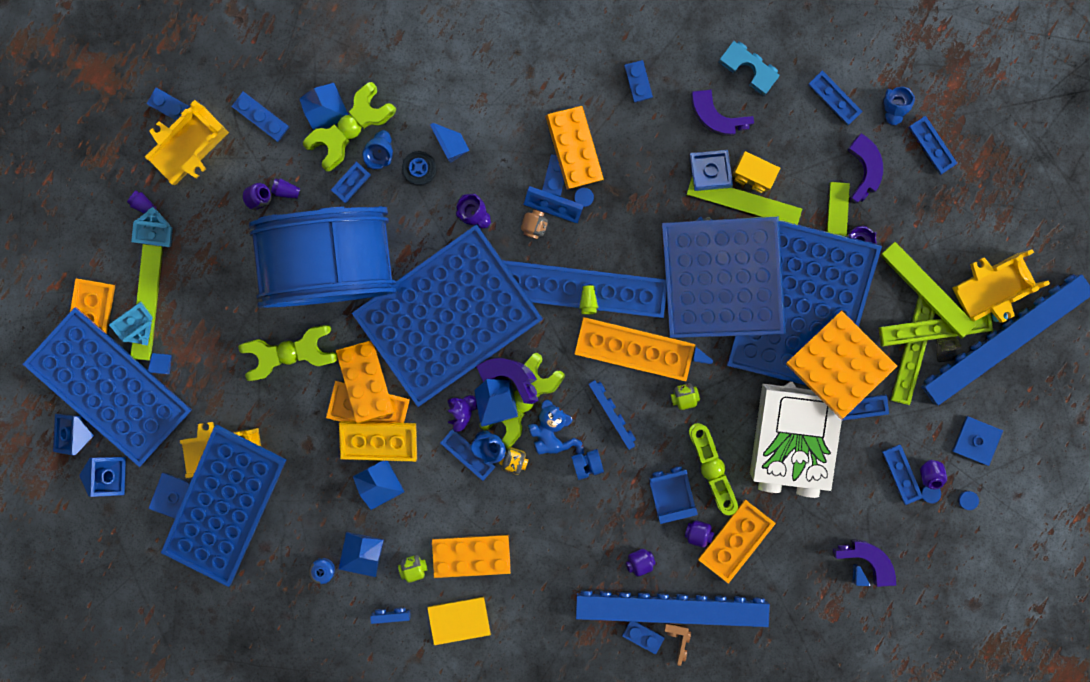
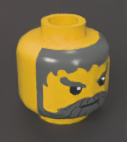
(514, 461)

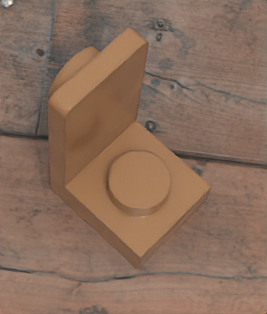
(674, 630)

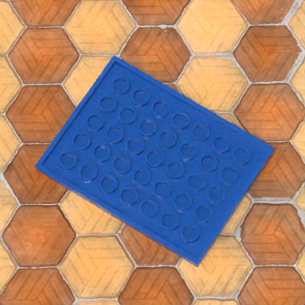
(819, 279)
(447, 316)

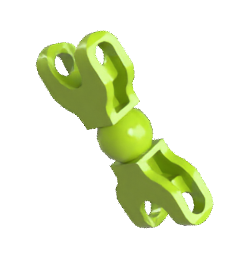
(349, 126)
(287, 352)
(542, 386)
(713, 469)

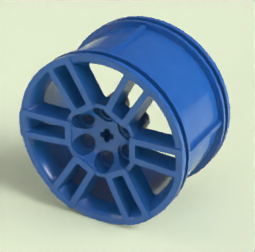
(322, 256)

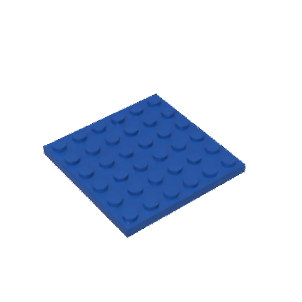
(724, 277)

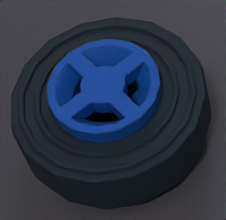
(413, 162)

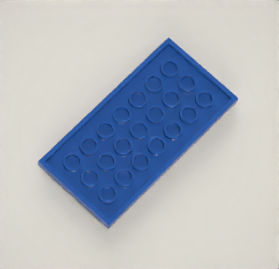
(107, 386)
(223, 505)

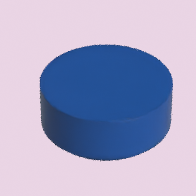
(584, 196)
(930, 495)
(968, 500)

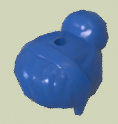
(897, 104)
(370, 153)
(488, 447)

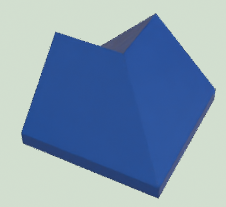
(323, 106)
(450, 141)
(495, 401)
(70, 434)
(104, 476)
(378, 484)
(361, 554)

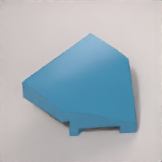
(152, 229)
(133, 325)

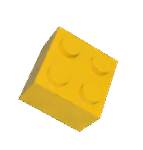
(755, 172)

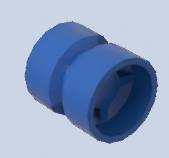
(594, 464)

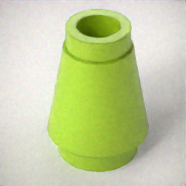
(588, 300)

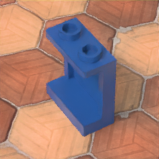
(672, 495)

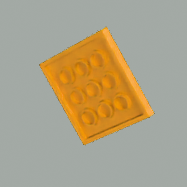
(841, 365)

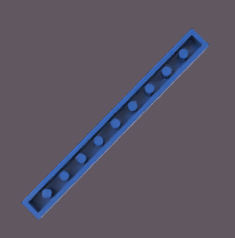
(1007, 339)
(672, 609)

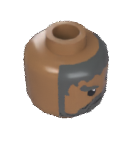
(534, 224)

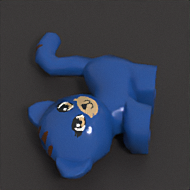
(552, 420)

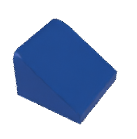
(699, 356)
(160, 363)
(859, 577)

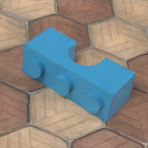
(738, 55)

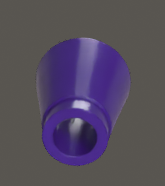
(284, 189)
(140, 202)

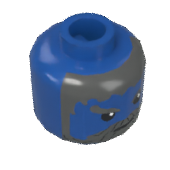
(327, 567)

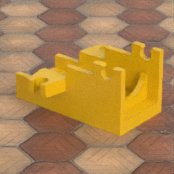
(185, 143)
(996, 287)
(194, 447)

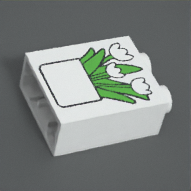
(794, 441)

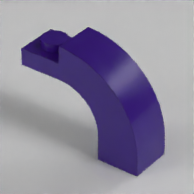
(709, 117)
(872, 165)
(520, 374)
(881, 565)

